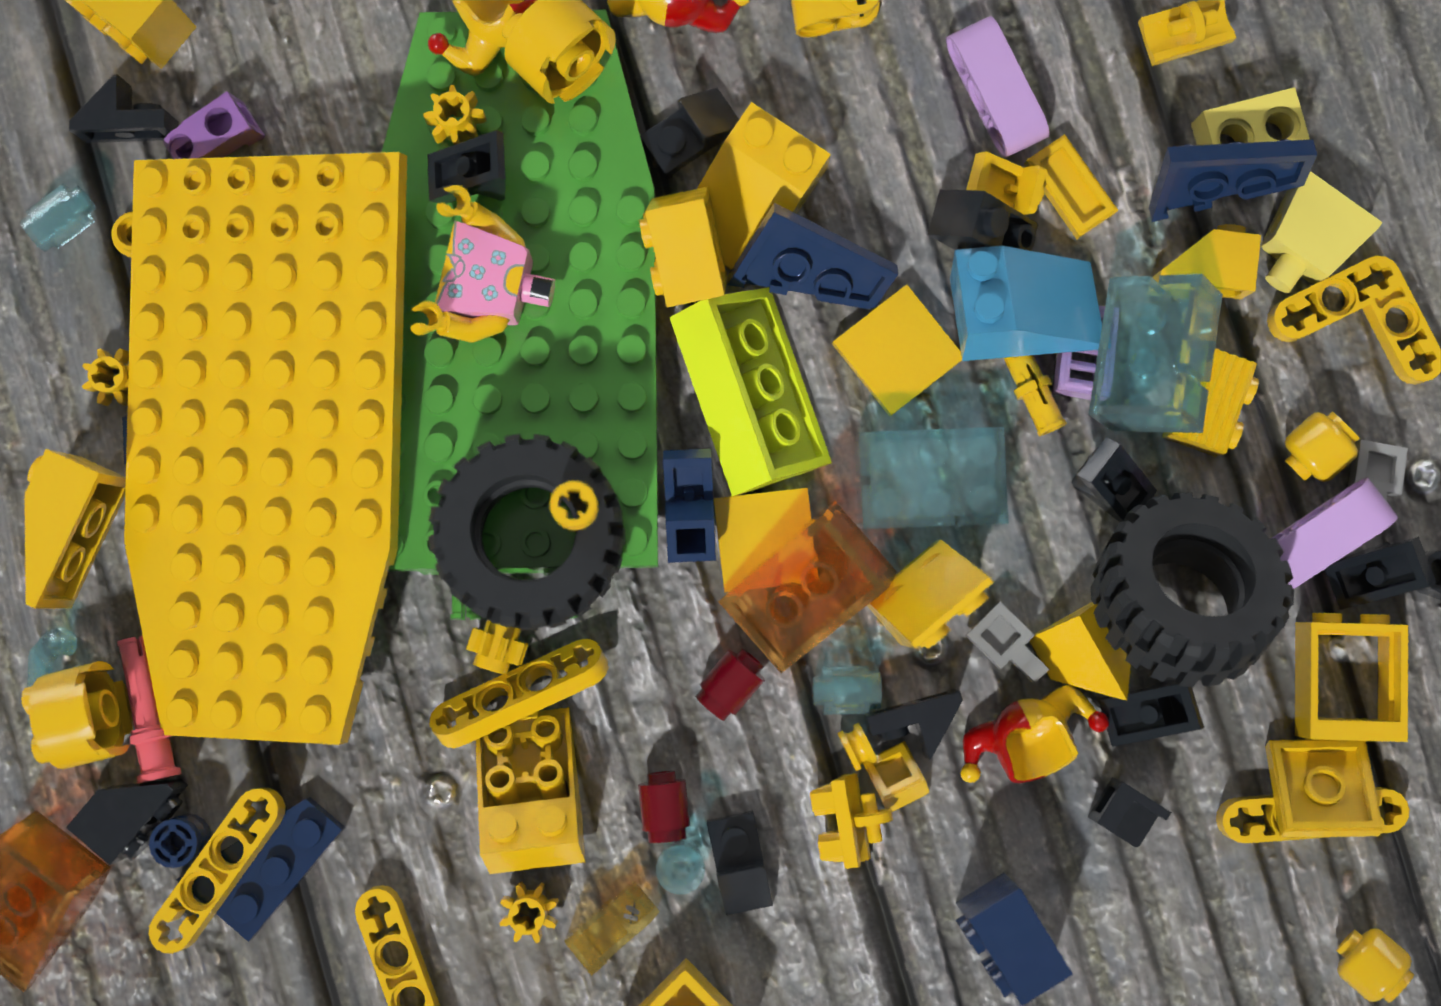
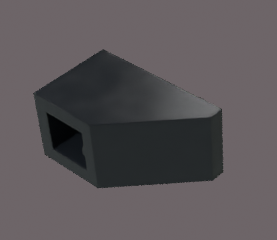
(979, 220)
(121, 815)

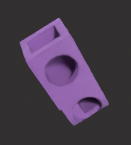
(214, 130)

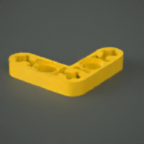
(1375, 303)

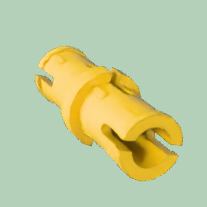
(1035, 393)

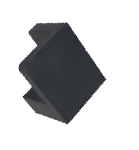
(1126, 812)

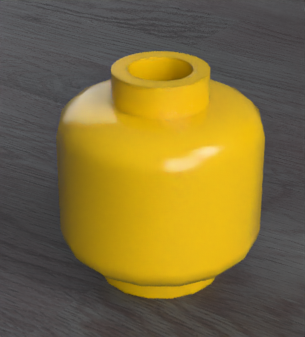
(1321, 447)
(1374, 965)

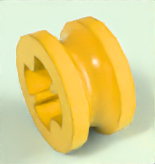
(561, 514)
(857, 746)

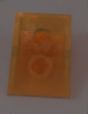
(809, 587)
(43, 894)

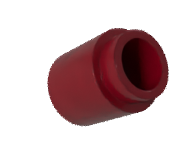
(730, 683)
(664, 807)

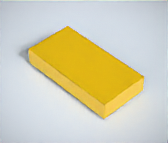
(1072, 187)

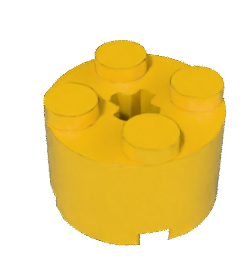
(557, 47)
(78, 716)

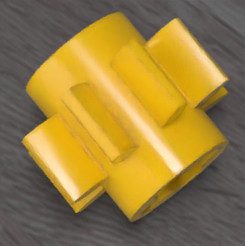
(458, 105)
(101, 372)
(496, 647)
(524, 925)

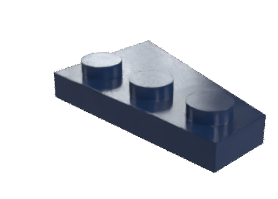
(1209, 172)
(808, 259)
(277, 869)

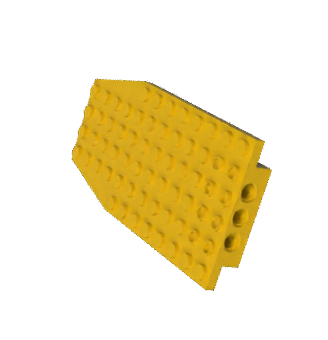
(264, 434)

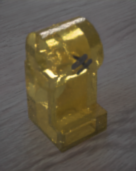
(611, 927)

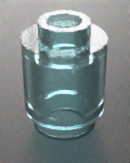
(58, 217)
(847, 690)
(684, 851)

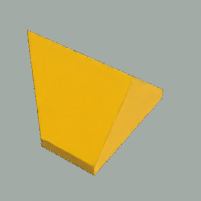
(1082, 656)

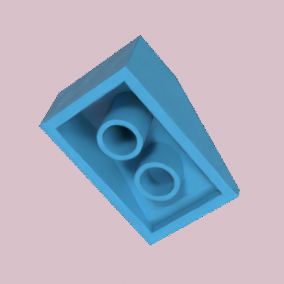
(1022, 303)

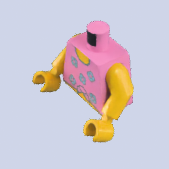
(482, 276)

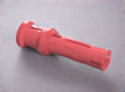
(151, 743)

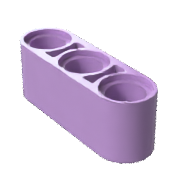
(997, 86)
(1334, 530)

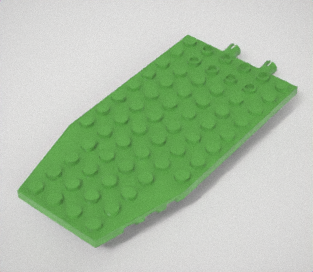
(566, 369)

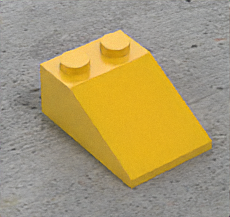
(753, 170)
(65, 524)

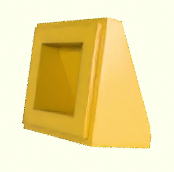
(896, 777)

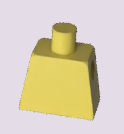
(1314, 233)

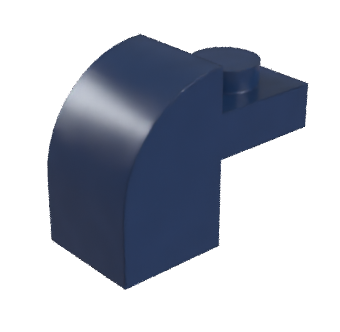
(689, 505)

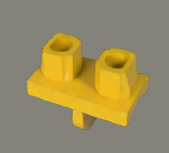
(1186, 30)
(856, 821)

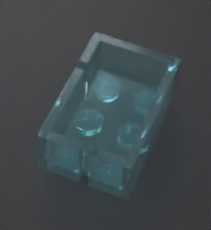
(1156, 353)
(930, 478)

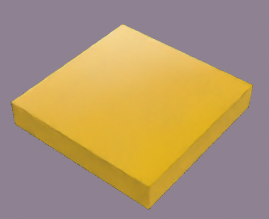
(898, 350)
(754, 527)
(1323, 788)

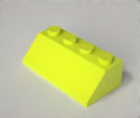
(750, 389)

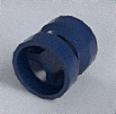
(189, 837)

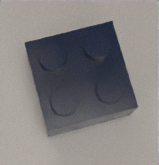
(1018, 947)

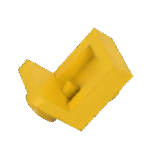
(1008, 182)

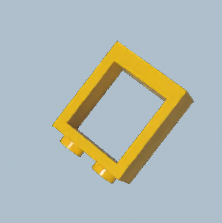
(1392, 680)

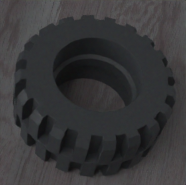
(474, 493)
(1221, 547)

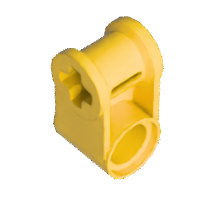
(822, 17)

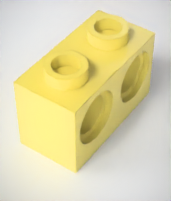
(1248, 118)

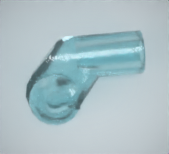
(47, 651)

